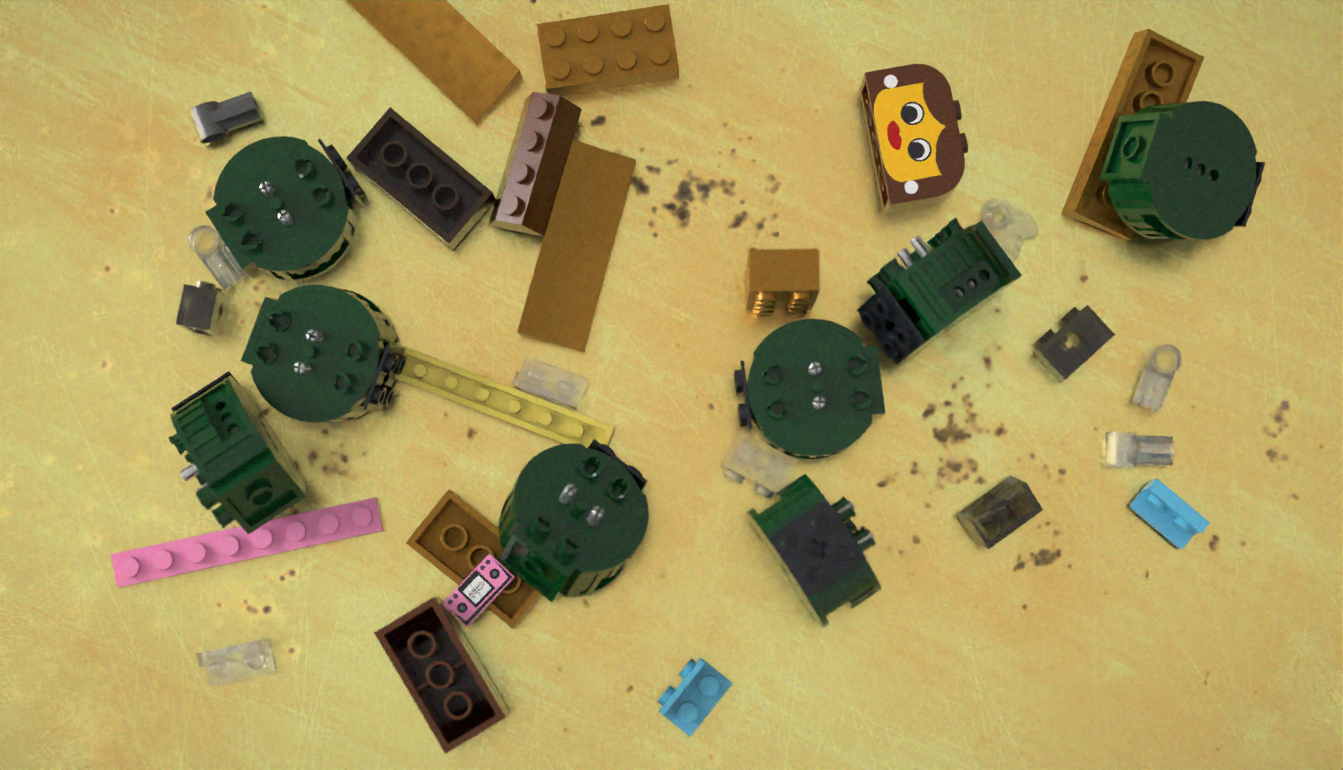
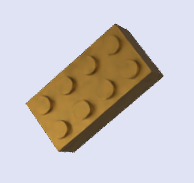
(608, 50)
(782, 280)
(458, 540)

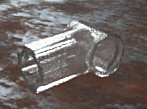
(218, 258)
(1156, 381)
(1129, 450)

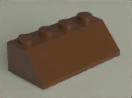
(535, 164)

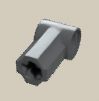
(216, 119)

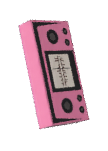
(478, 590)

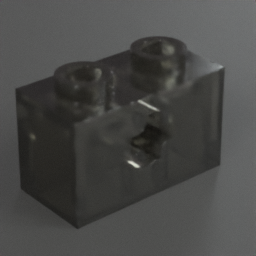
(203, 309)
(1091, 336)
(999, 512)

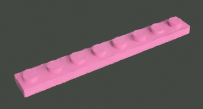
(237, 546)

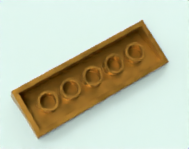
(444, 50)
(1150, 74)
(577, 247)

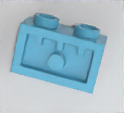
(1168, 513)
(694, 696)

